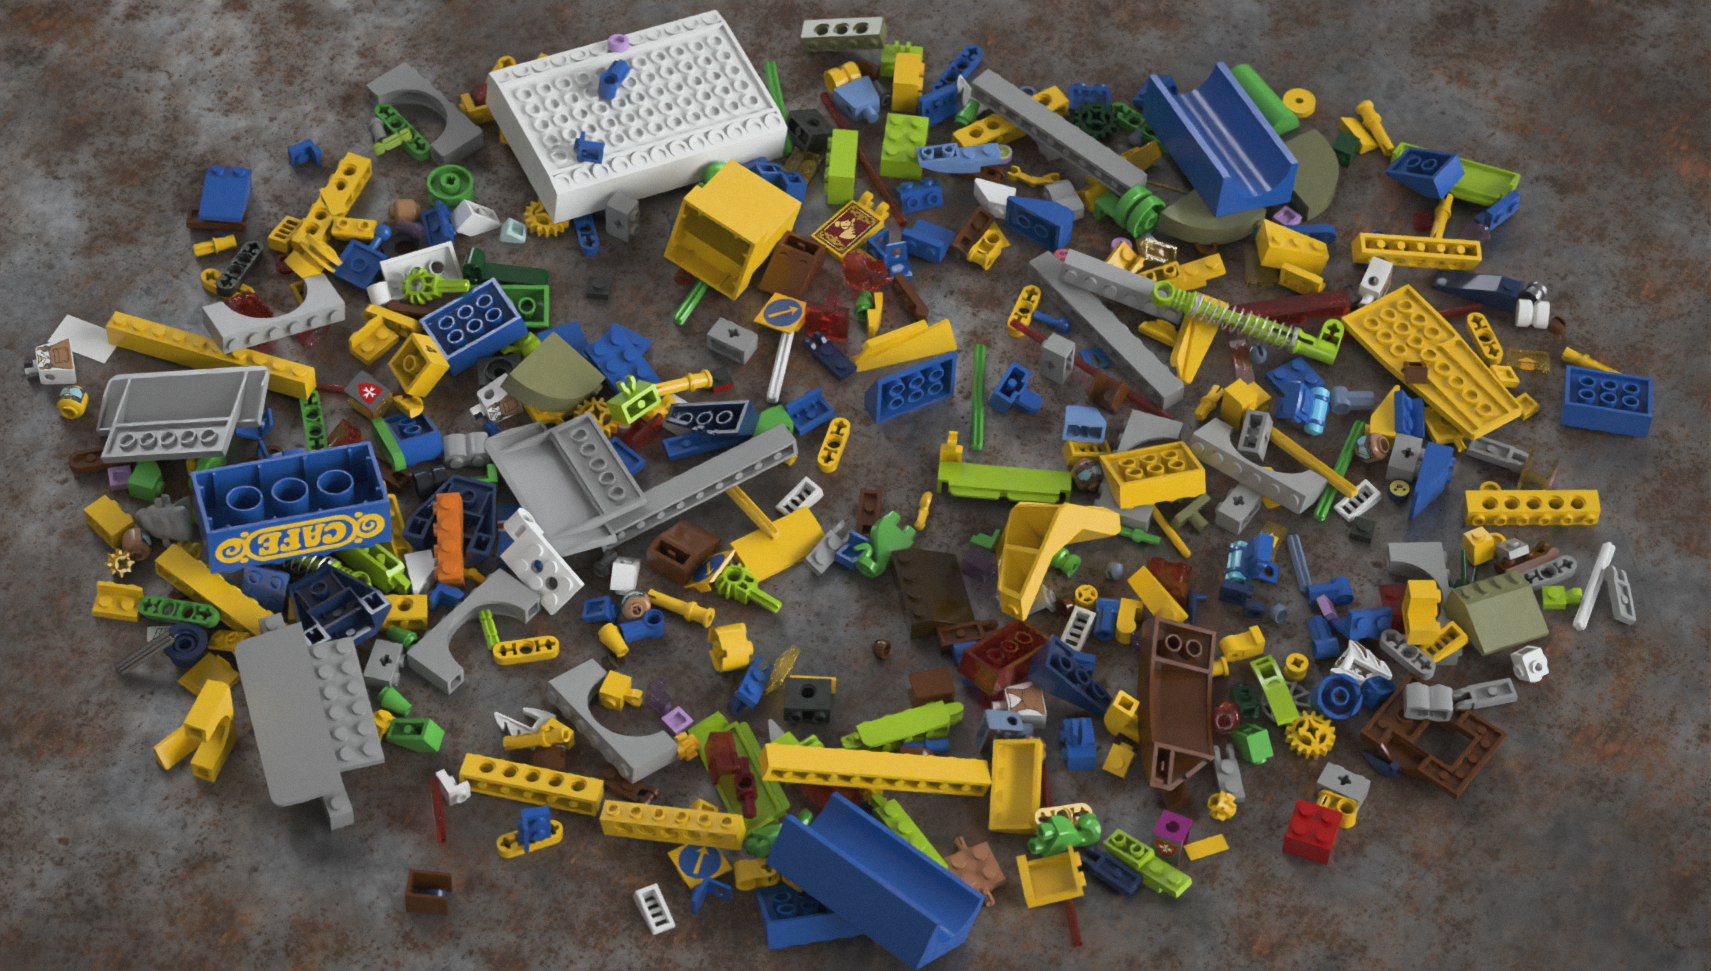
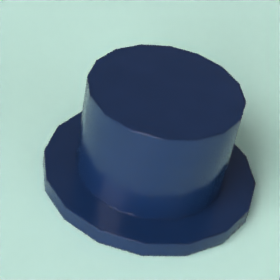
(188, 644)

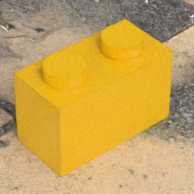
(108, 520)

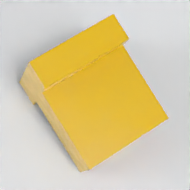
(730, 228)

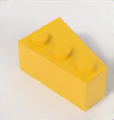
(1280, 245)

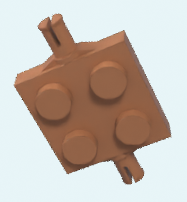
(976, 867)

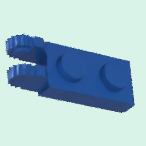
(753, 683)

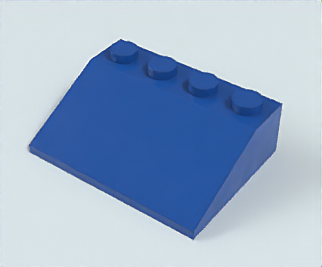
(474, 326)
(911, 388)
(1607, 401)
(797, 918)

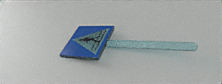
(1097, 358)

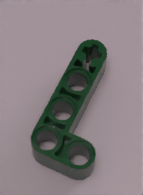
(478, 271)

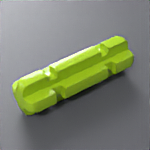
(392, 141)
(488, 628)

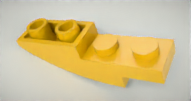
(1189, 275)

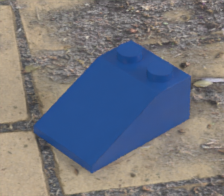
(1427, 171)
(225, 193)
(1040, 221)
(416, 437)
(1432, 476)

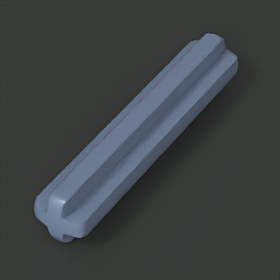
(1299, 562)

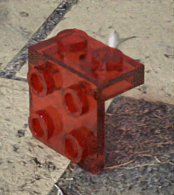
(1171, 576)

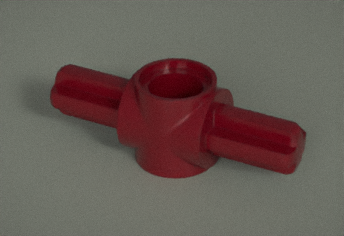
(749, 795)

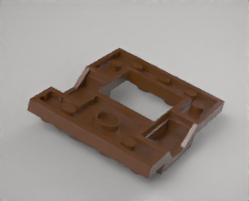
(1396, 736)

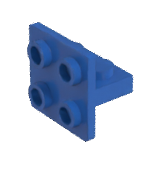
(266, 587)

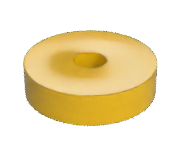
(1305, 98)

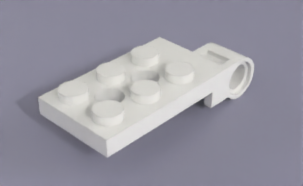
(395, 269)
(532, 546)

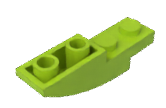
(1275, 689)
(1141, 859)

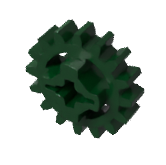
(1096, 120)

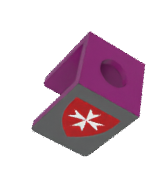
(1169, 836)

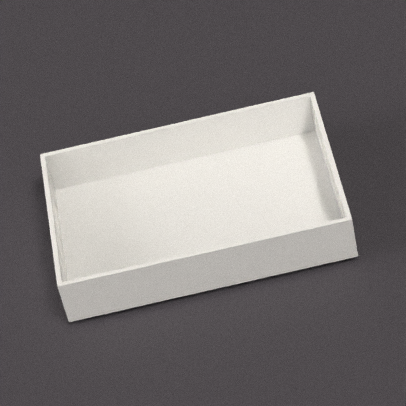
(673, 116)

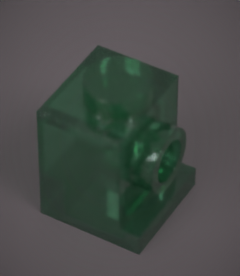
(1246, 699)

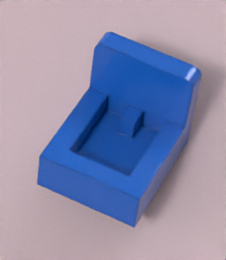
(846, 554)
(444, 595)

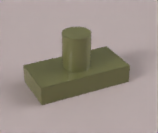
(1192, 514)

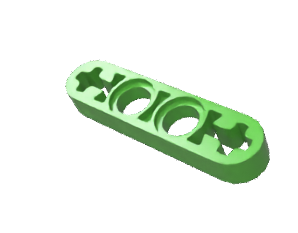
(1129, 114)
(410, 145)
(313, 424)
(388, 444)
(180, 608)

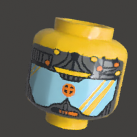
(72, 402)

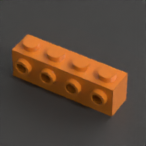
(449, 539)

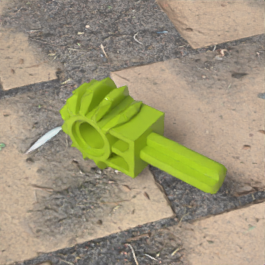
(431, 286)
(743, 586)

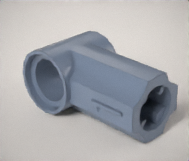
(1343, 400)

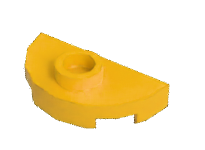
(1159, 330)
(410, 406)

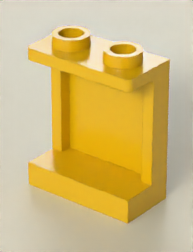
(1051, 878)

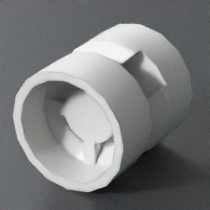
(1530, 313)

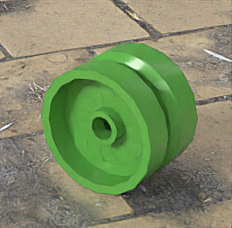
(450, 185)
(1138, 211)

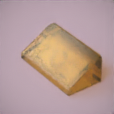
(1156, 251)

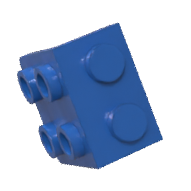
(928, 241)
(1364, 623)

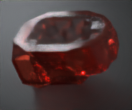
(312, 337)

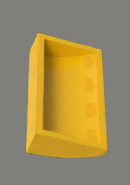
(766, 558)
(1015, 784)

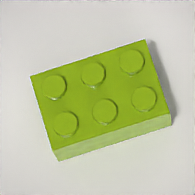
(901, 138)
(841, 167)

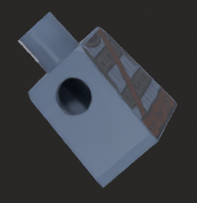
(1000, 725)

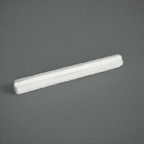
(779, 367)
(1593, 587)

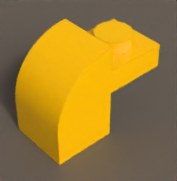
(1121, 716)

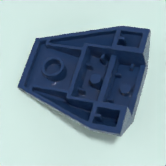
(478, 519)
(337, 606)

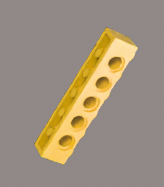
(999, 130)
(349, 180)
(1417, 251)
(1531, 507)
(407, 612)
(532, 784)
(672, 824)

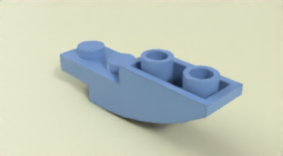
(951, 159)

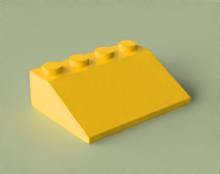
(1153, 474)

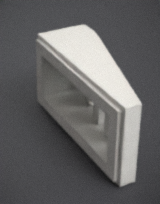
(805, 484)
(1370, 490)
(1083, 614)
(653, 890)

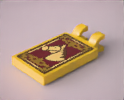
(851, 226)

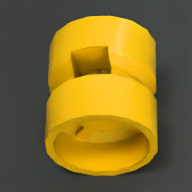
(840, 76)

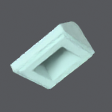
(513, 231)

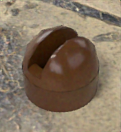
(1557, 325)
(1065, 606)
(881, 648)

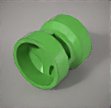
(1065, 561)

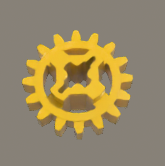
(539, 220)
(601, 413)
(1312, 732)

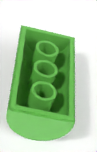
(1268, 103)
(530, 302)

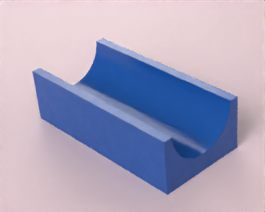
(1222, 143)
(877, 882)

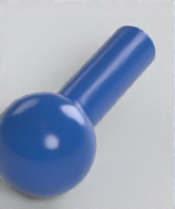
(1061, 325)

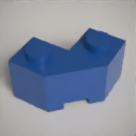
(792, 183)

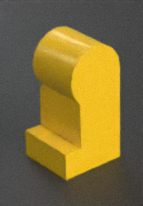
(1128, 612)
(1242, 645)

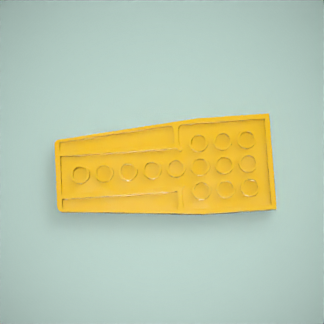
(1458, 382)

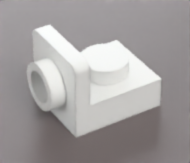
(450, 790)

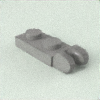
(1497, 453)
(824, 552)
(1620, 595)
(1485, 694)
(1228, 774)

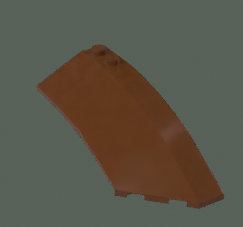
(1174, 700)

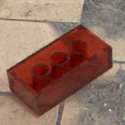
(1002, 656)

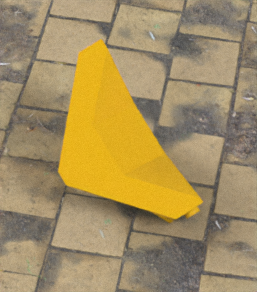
(1034, 537)

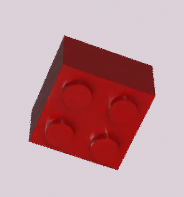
(1312, 831)

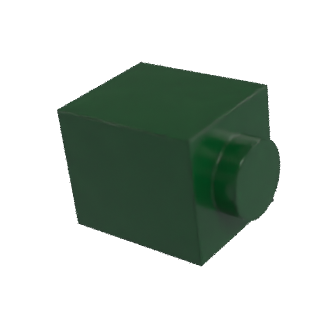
(1346, 148)

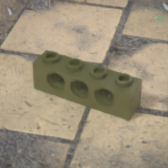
(844, 34)

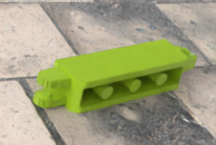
(380, 565)
(909, 726)
(896, 819)

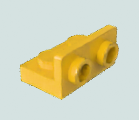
(351, 228)
(1125, 258)
(1300, 280)
(372, 341)
(117, 601)

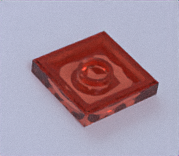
(437, 808)

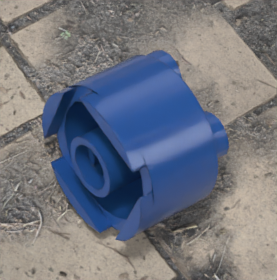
(1347, 691)

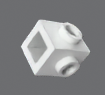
(1529, 664)

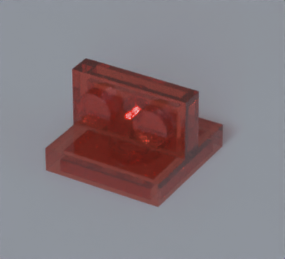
(827, 317)

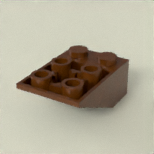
(793, 266)
(681, 551)

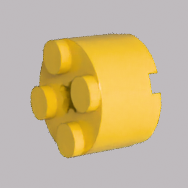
(730, 647)

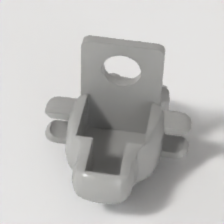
(167, 520)

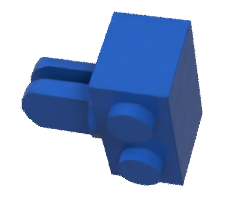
(1013, 391)
(1078, 744)

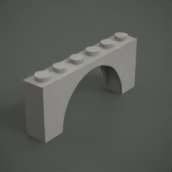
(406, 86)
(236, 331)
(1140, 431)
(1292, 491)
(1424, 562)
(500, 595)
(630, 755)

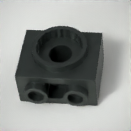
(809, 129)
(493, 367)
(799, 708)

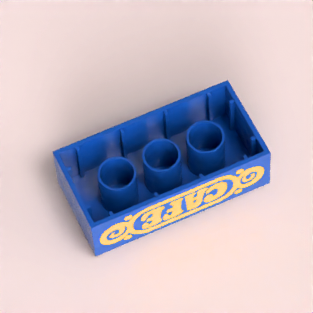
(291, 507)

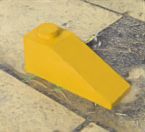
(1383, 419)
(1155, 596)

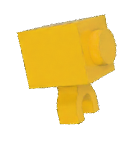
(617, 691)

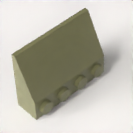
(1497, 612)

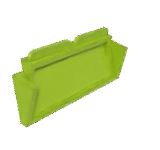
(1480, 182)
(1003, 481)
(771, 798)

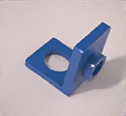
(875, 249)
(900, 262)
(257, 433)
(708, 886)

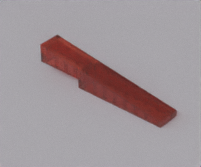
(1298, 308)

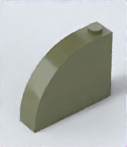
(1315, 175)
(1194, 222)
(553, 377)

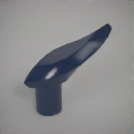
(1191, 605)
(1381, 766)

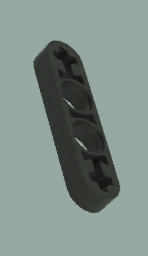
(235, 266)

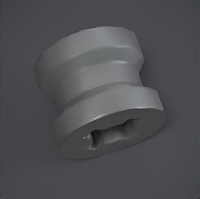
(1534, 292)

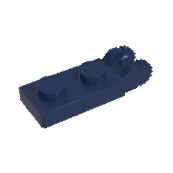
(829, 357)
(1111, 871)

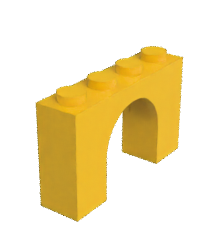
(213, 724)

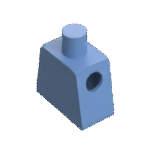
(858, 100)
(1083, 424)

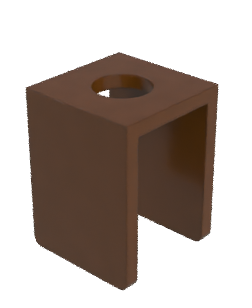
(1102, 384)
(931, 687)
(427, 903)

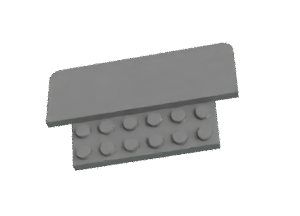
(179, 412)
(566, 480)
(306, 712)

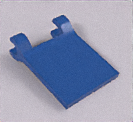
(571, 334)

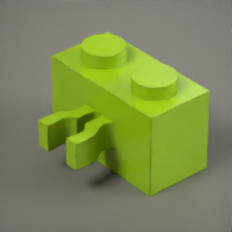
(888, 56)
(633, 401)

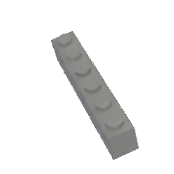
(1115, 284)

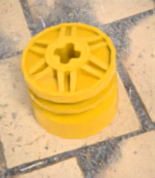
(314, 259)

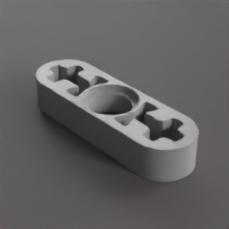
(1553, 567)
(1410, 664)

